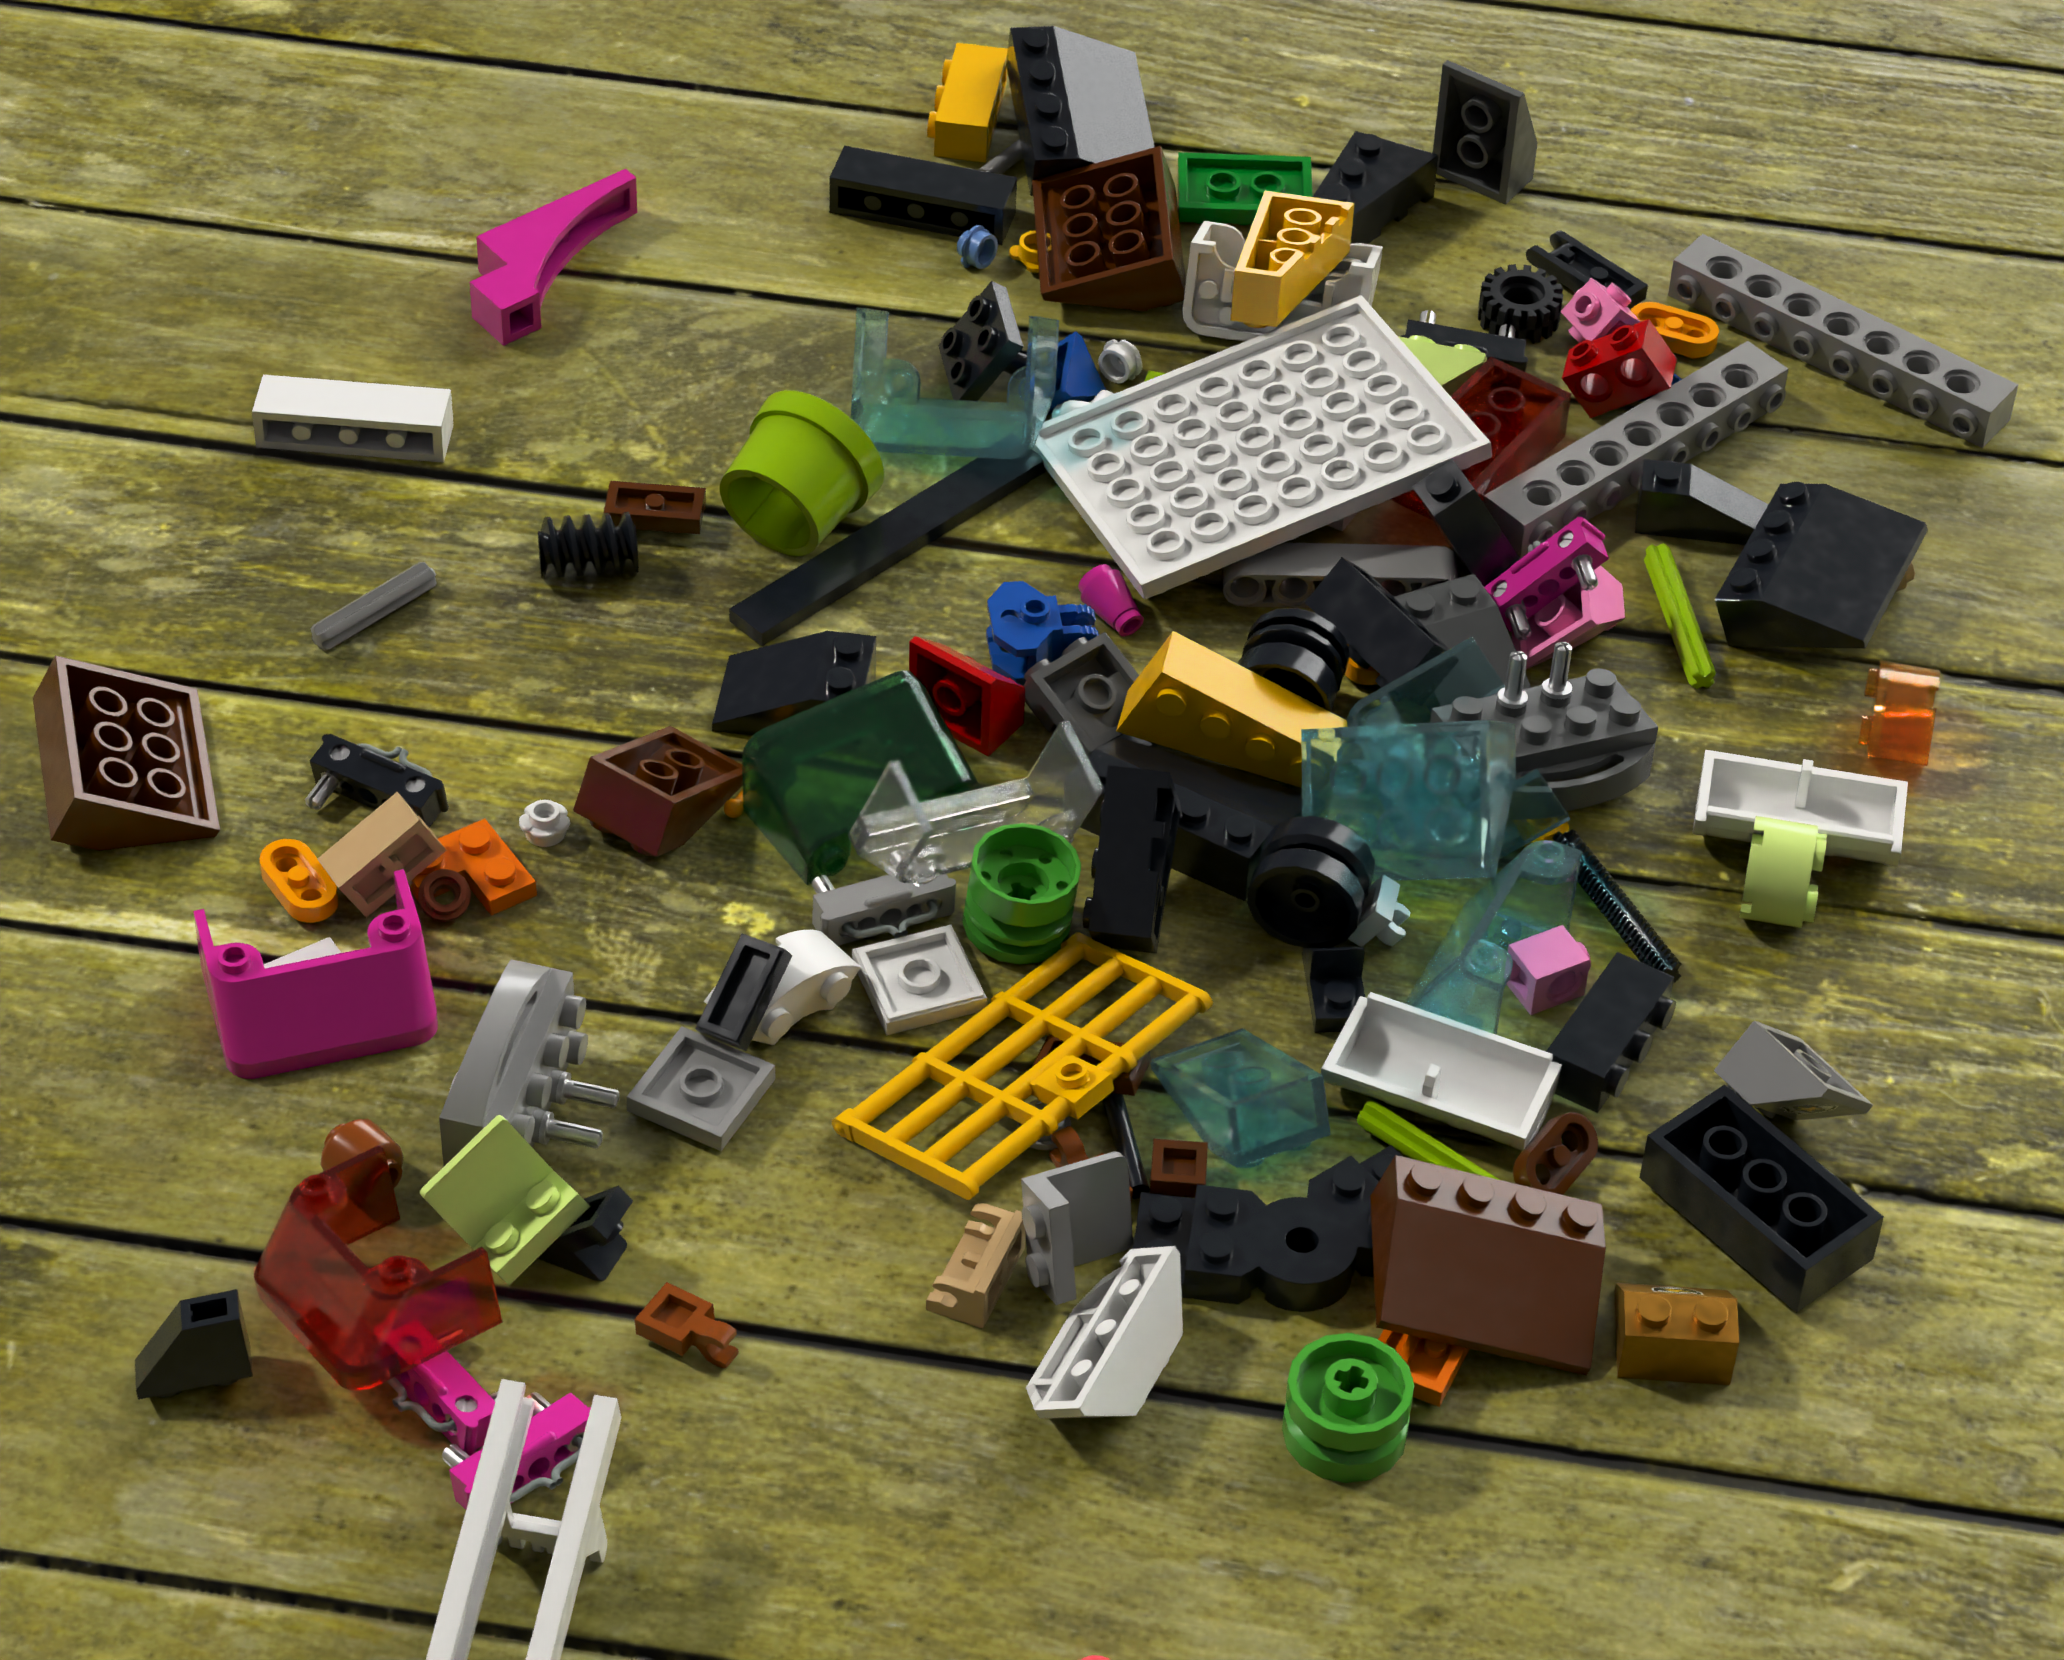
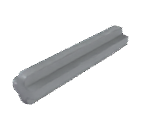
(373, 606)

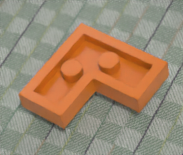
(487, 866)

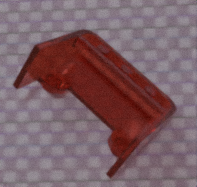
(357, 1318)

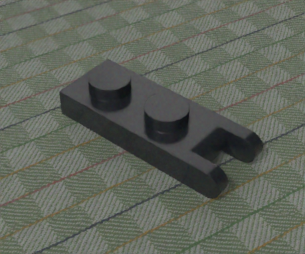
(1576, 263)

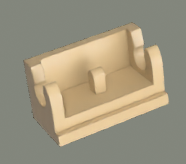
(382, 843)
(979, 1266)

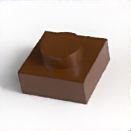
(1178, 1167)

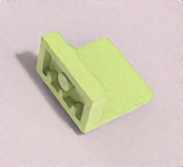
(504, 1199)

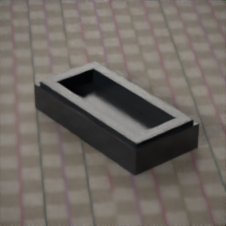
(743, 992)

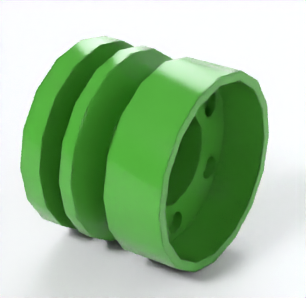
(1021, 893)

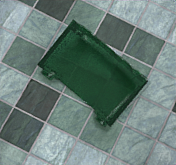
(820, 766)

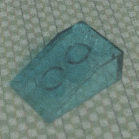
(1245, 1097)

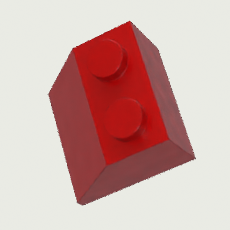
(972, 699)

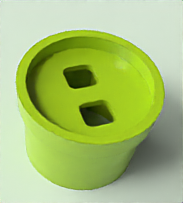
(800, 473)

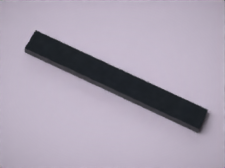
(881, 545)

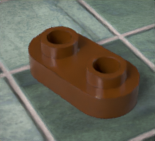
(1548, 1163)

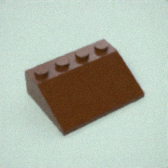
(1111, 234)
(122, 758)
(1487, 1264)

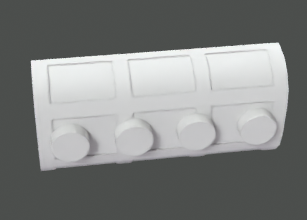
(1854, 810)
(1443, 1070)

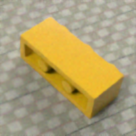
(968, 102)

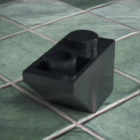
(196, 1347)

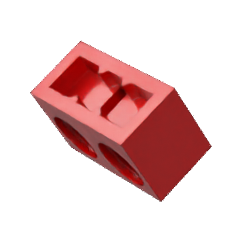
(1619, 368)

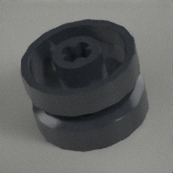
(1311, 882)

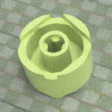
(1781, 872)

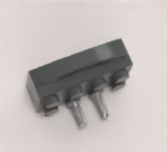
(1577, 732)

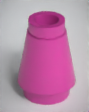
(1111, 599)

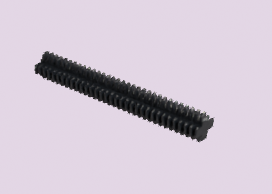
(1619, 909)

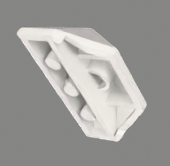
(1114, 1341)

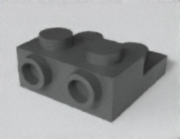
(1082, 687)

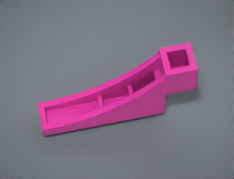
(530, 251)

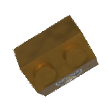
(1675, 1333)

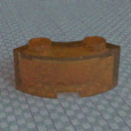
(1900, 713)

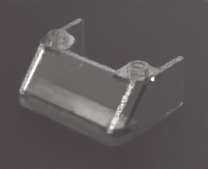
(939, 835)

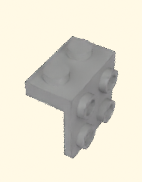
(1075, 1219)

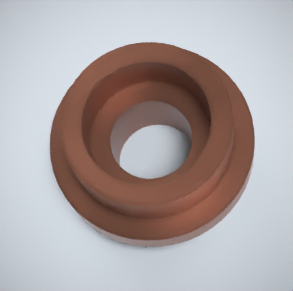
(444, 880)

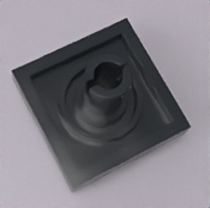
(982, 345)

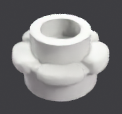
(1120, 361)
(544, 823)

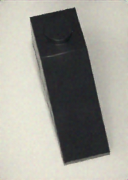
(1693, 505)

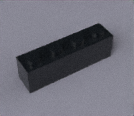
(921, 193)

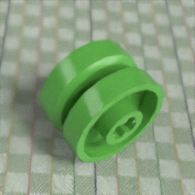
(1347, 1407)

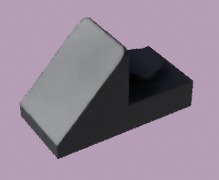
(1333, 984)
(593, 1241)

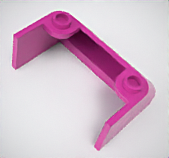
(322, 1005)

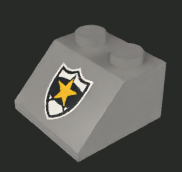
(1787, 1077)

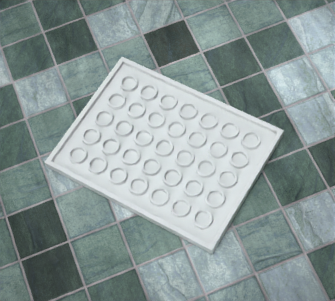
(1255, 445)

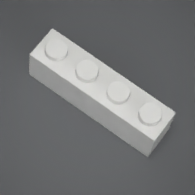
(353, 418)

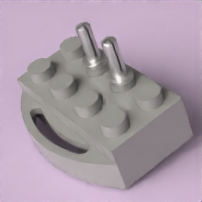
(521, 1063)

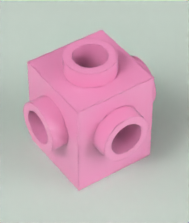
(1598, 311)

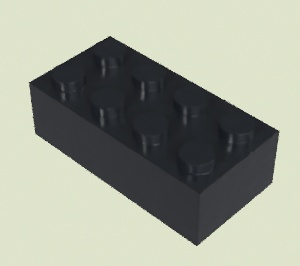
(1761, 1197)

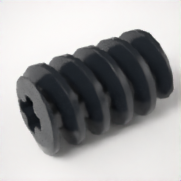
(587, 544)

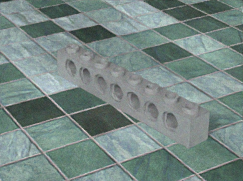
(1843, 340)
(1609, 461)

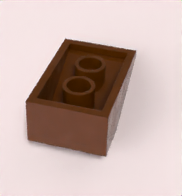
(657, 789)

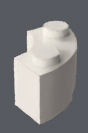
(812, 982)

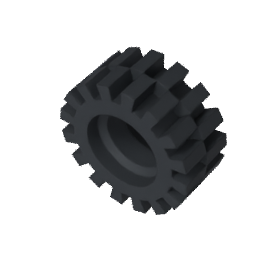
(1505, 292)

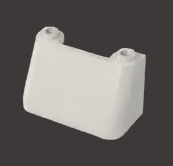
(1211, 281)

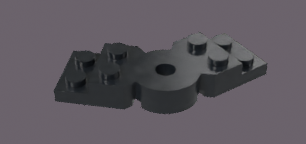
(1290, 1249)

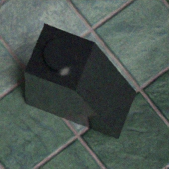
(1465, 522)

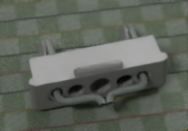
(878, 906)

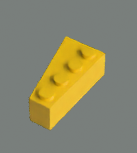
(1287, 255)
(1220, 712)

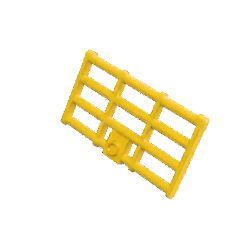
(1058, 1080)

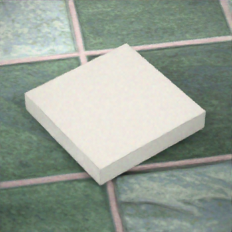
(919, 979)

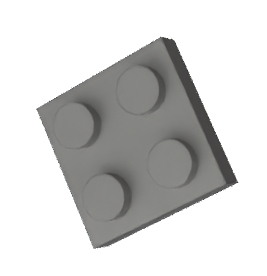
(701, 1088)

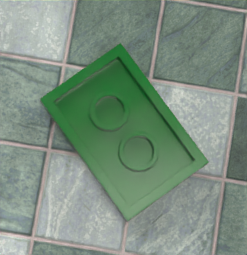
(1232, 185)

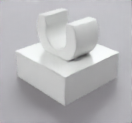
(1381, 914)

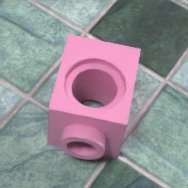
(1548, 969)

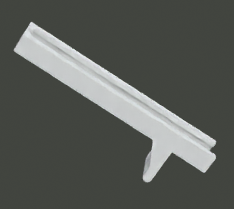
(491, 1519)

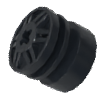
(1298, 654)

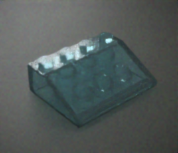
(1418, 793)

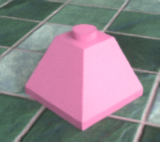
(1573, 618)

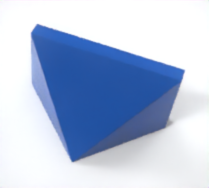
(1075, 372)

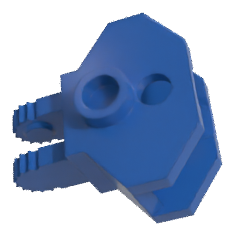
(1032, 628)

